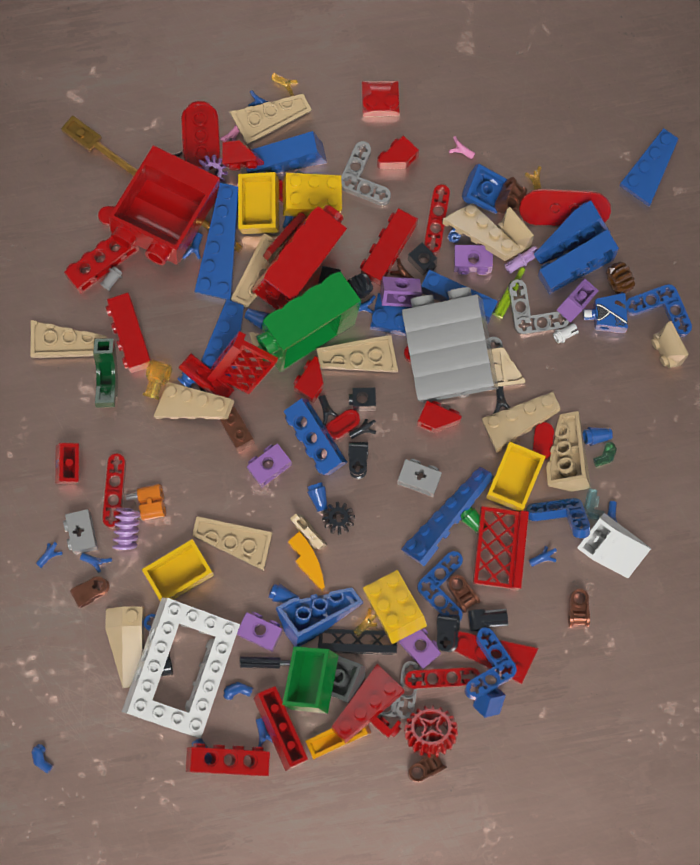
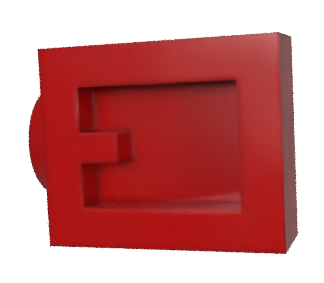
(382, 725)

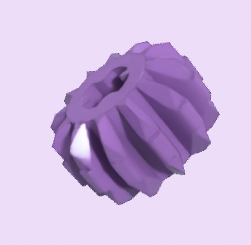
(216, 165)

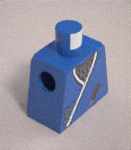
(609, 313)

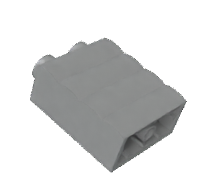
(449, 346)

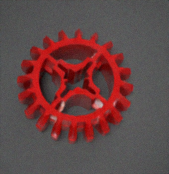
(430, 724)

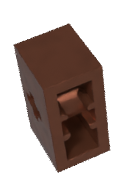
(237, 431)

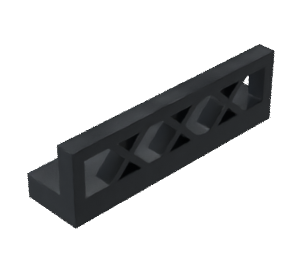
(360, 648)

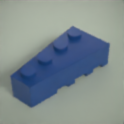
(291, 154)
(578, 262)

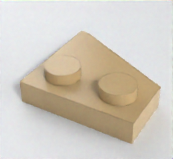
(505, 368)
(307, 529)

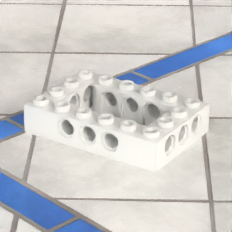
(153, 659)

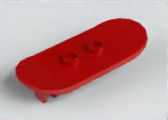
(555, 205)

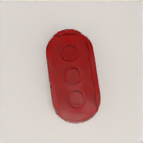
(200, 133)

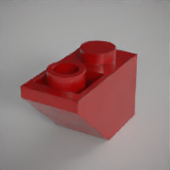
(239, 155)
(399, 155)
(311, 381)
(437, 418)

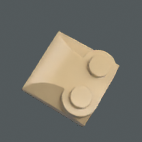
(516, 230)
(669, 346)

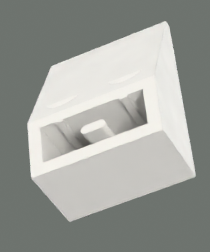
(614, 546)

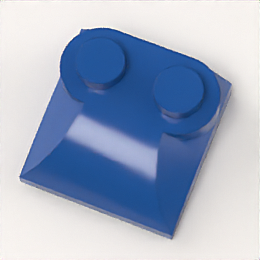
(483, 188)
(388, 318)

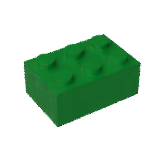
(310, 679)

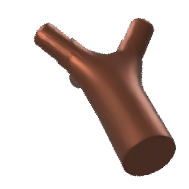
(401, 271)

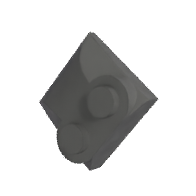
(347, 679)

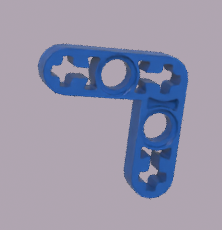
(666, 302)
(569, 508)
(436, 583)
(497, 665)

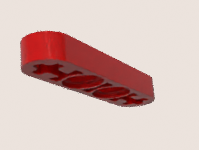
(437, 219)
(111, 490)
(441, 677)

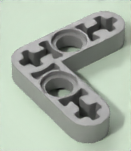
(355, 176)
(526, 315)
(394, 712)

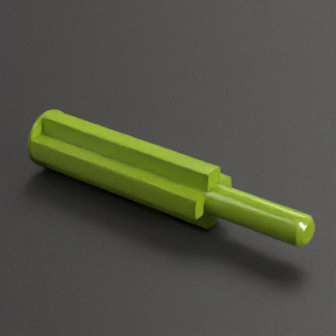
(505, 300)

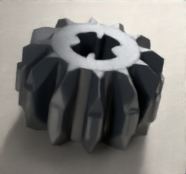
(361, 285)
(333, 522)

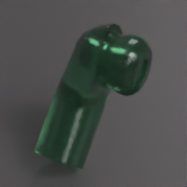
(607, 456)

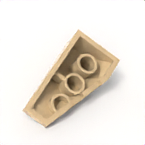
(568, 458)
(126, 637)

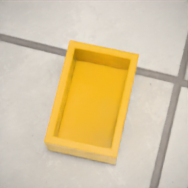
(309, 191)
(258, 203)
(515, 477)
(178, 571)
(394, 606)

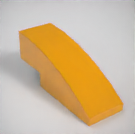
(307, 561)
(329, 741)

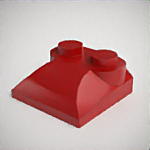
(380, 98)

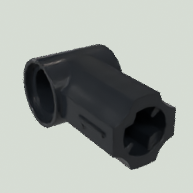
(487, 619)

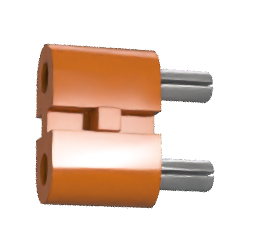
(150, 501)

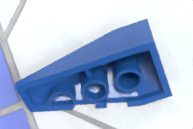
(575, 230)
(311, 616)

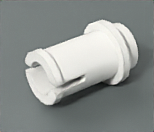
(565, 333)

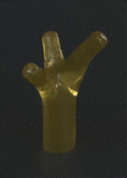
(284, 82)
(535, 178)
(367, 622)

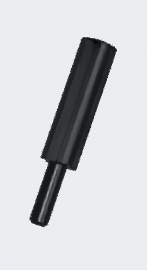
(262, 662)

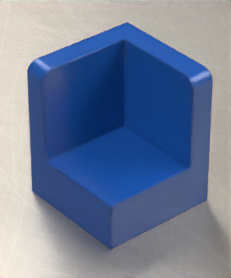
(490, 703)

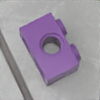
(463, 253)
(399, 291)
(577, 300)
(265, 475)
(251, 622)
(424, 657)

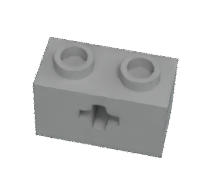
(426, 485)
(87, 541)

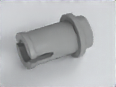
(111, 278)

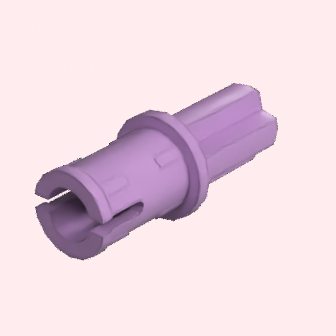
(520, 260)

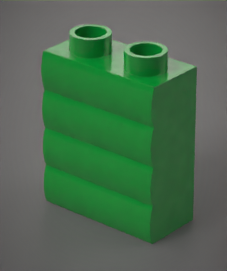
(309, 321)

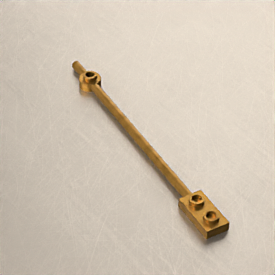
(90, 139)

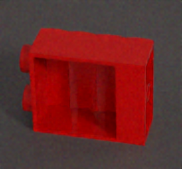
(163, 206)
(300, 257)

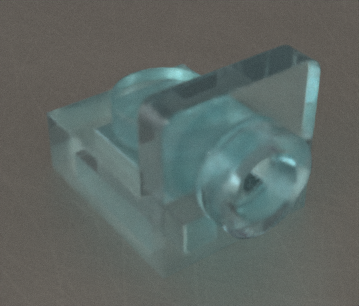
(592, 501)

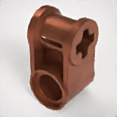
(510, 196)
(86, 592)
(463, 593)
(579, 610)
(428, 767)

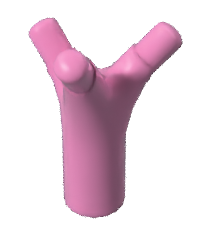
(231, 135)
(462, 149)

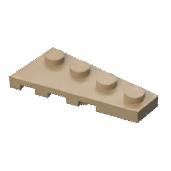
(263, 119)
(482, 230)
(255, 269)
(56, 341)
(360, 355)
(190, 403)
(514, 421)
(239, 541)

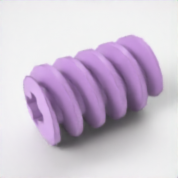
(127, 529)

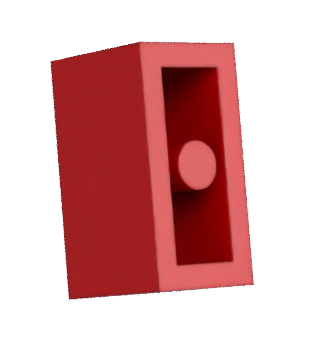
(67, 463)

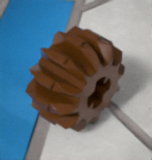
(620, 278)

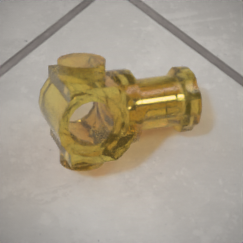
(157, 375)

